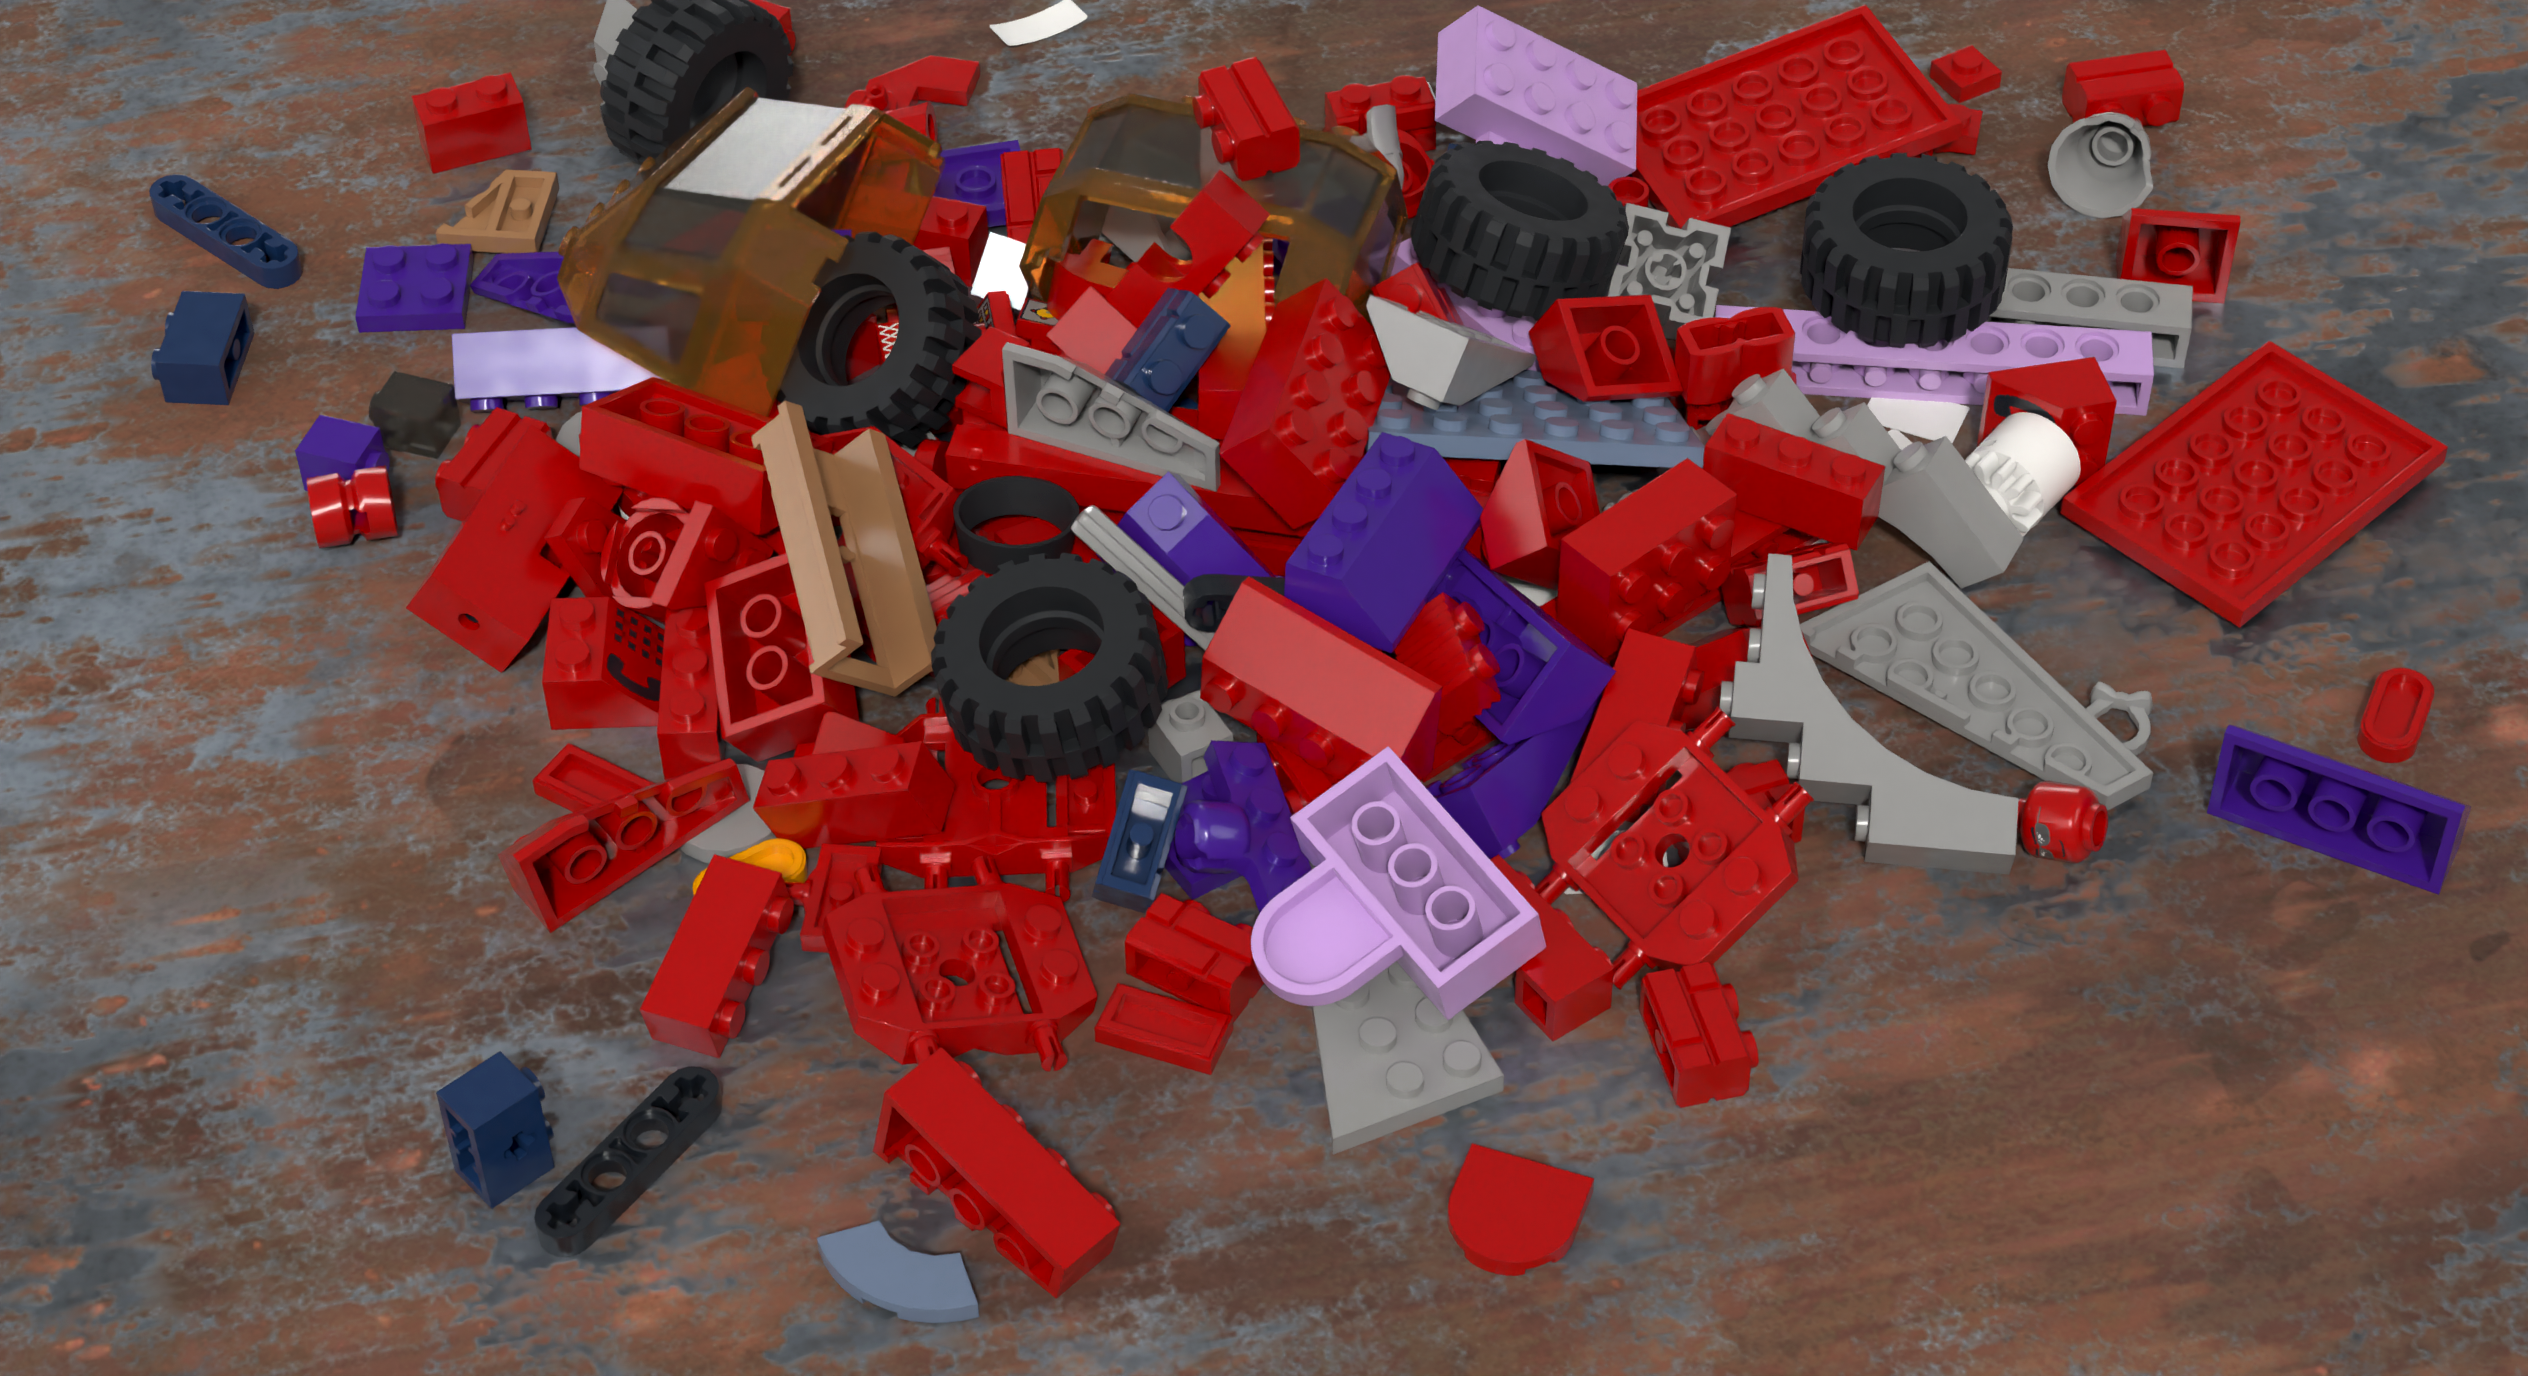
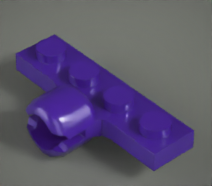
(1248, 825)

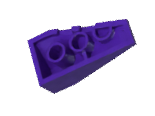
(525, 282)
(1187, 534)
(1544, 668)
(1509, 786)

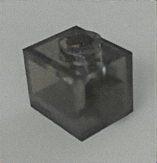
(415, 414)

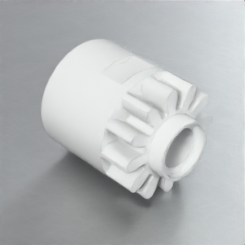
(2026, 467)

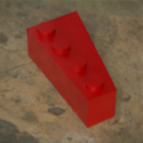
(994, 1172)

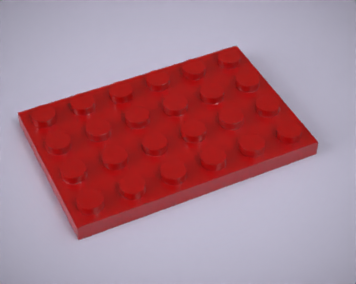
(1783, 120)
(2253, 482)

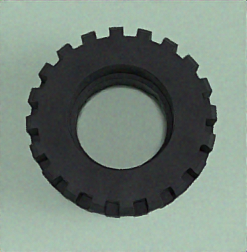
(686, 63)
(1517, 228)
(1897, 293)
(917, 379)
(1059, 724)

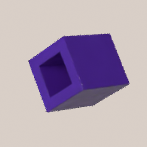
(340, 448)

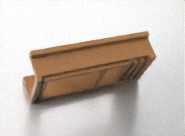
(865, 495)

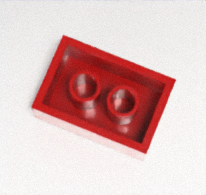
(1646, 557)
(763, 663)

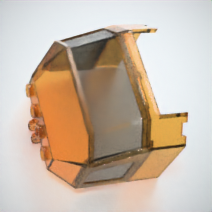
(1151, 156)
(720, 237)

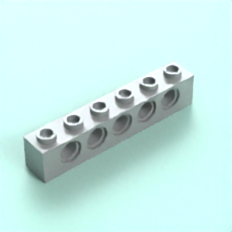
(2102, 304)

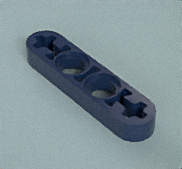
(234, 224)

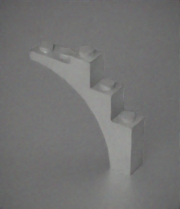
(1925, 487)
(1908, 812)

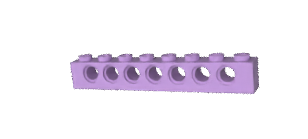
(1957, 371)

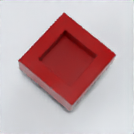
(1965, 74)

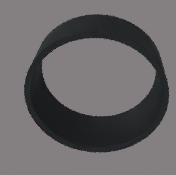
(1013, 497)

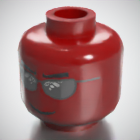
(2062, 822)

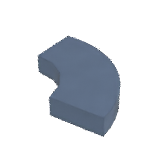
(897, 1279)

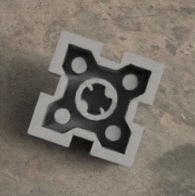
(1670, 266)

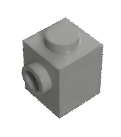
(1184, 734)

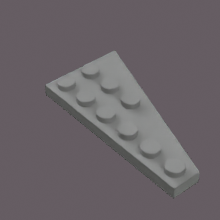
(1958, 667)
(1396, 1060)

